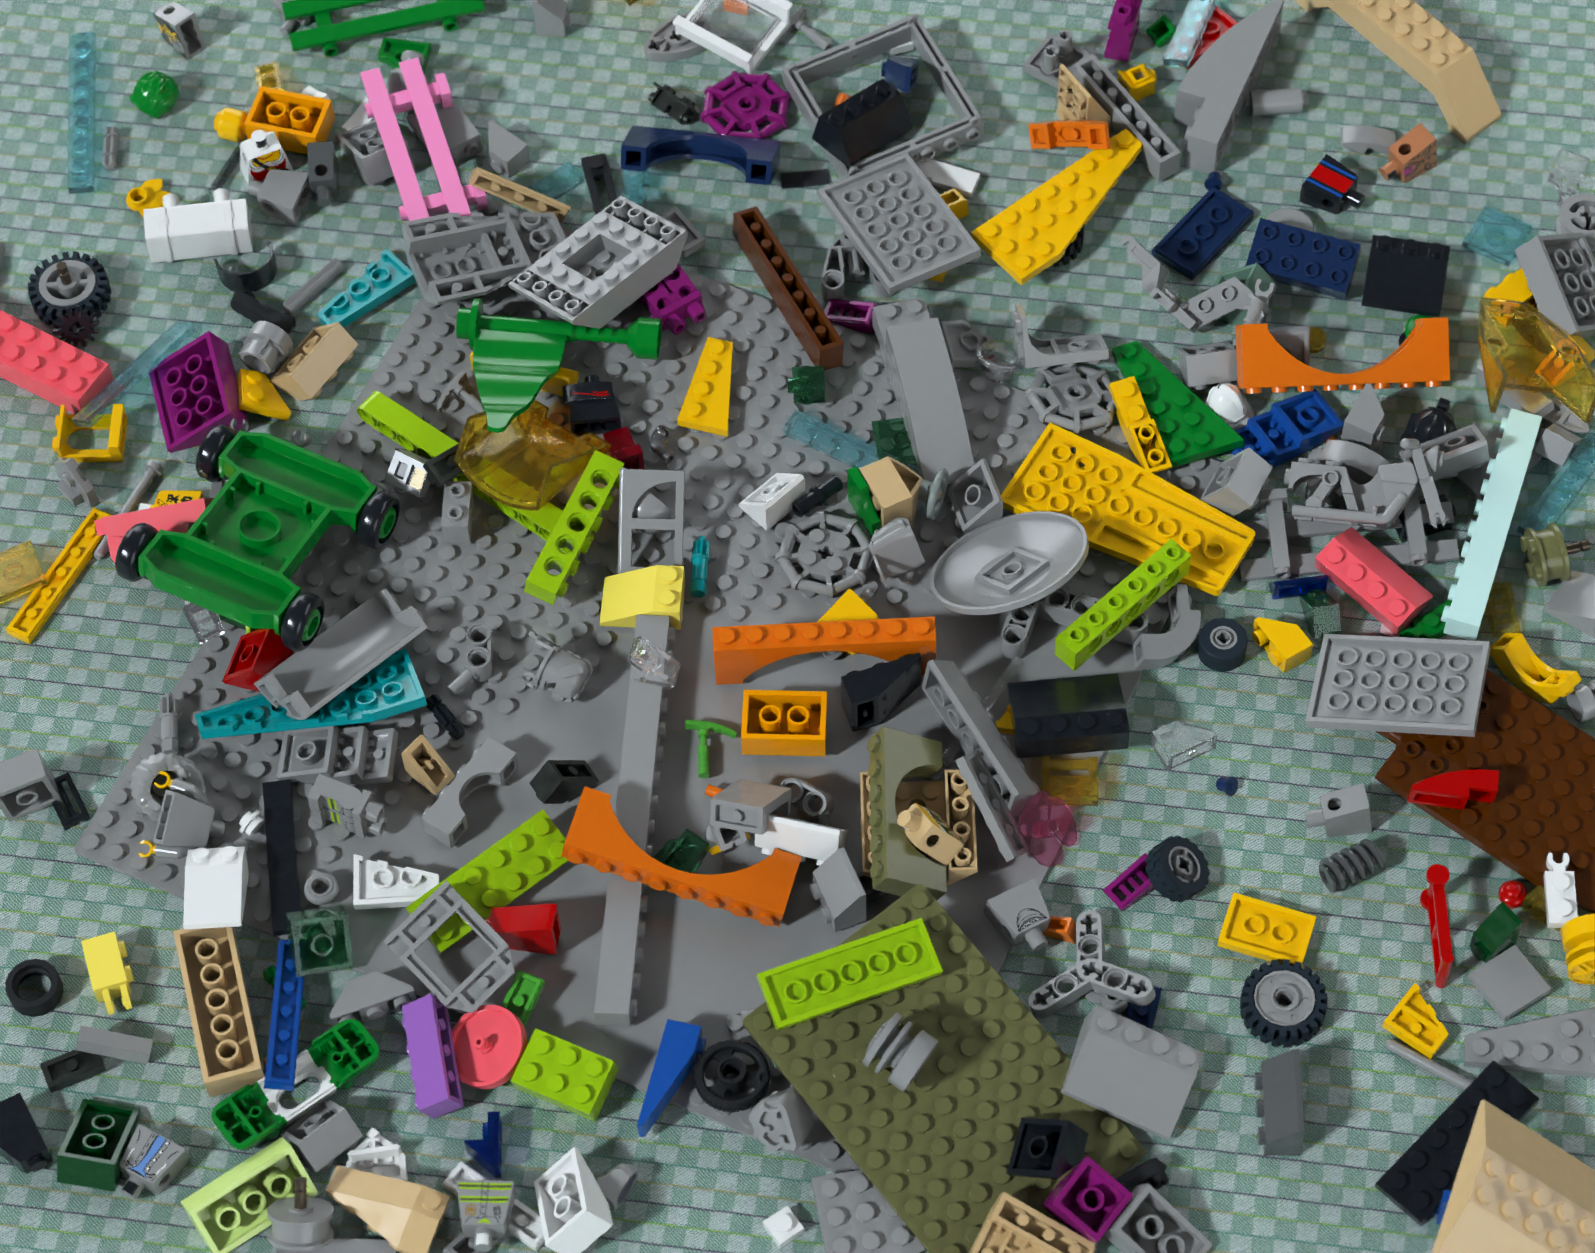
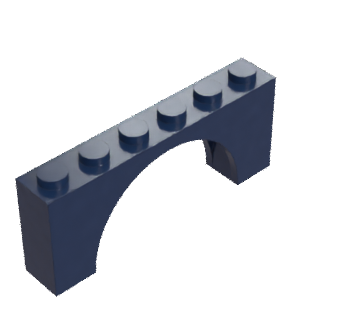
(649, 146)

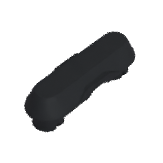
(249, 307)
(1151, 1169)

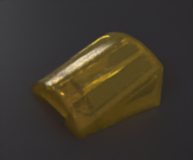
(527, 460)

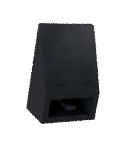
(876, 691)

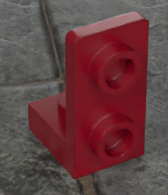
(624, 448)

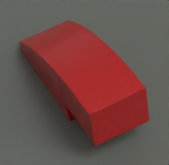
(1456, 788)

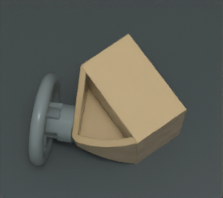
(899, 489)

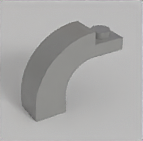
(1359, 460)
(1160, 650)

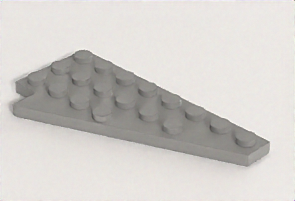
(858, 1217)

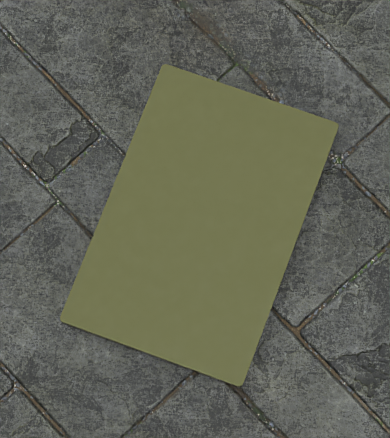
(949, 1137)

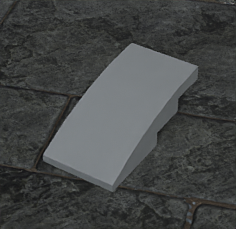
(342, 754)

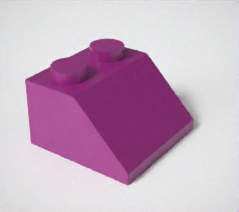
(1087, 1200)

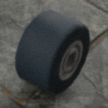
(1222, 644)

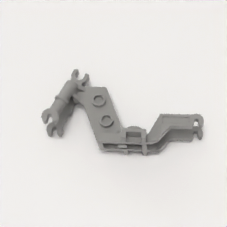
(1206, 306)

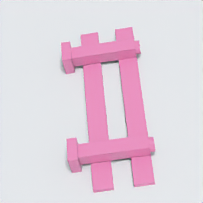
(421, 99)

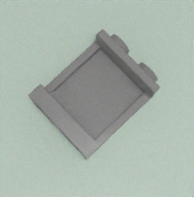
(458, 130)
(747, 804)

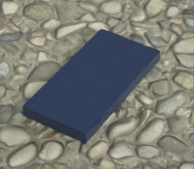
(1202, 233)

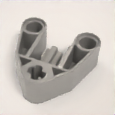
(833, 274)

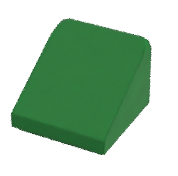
(1161, 31)

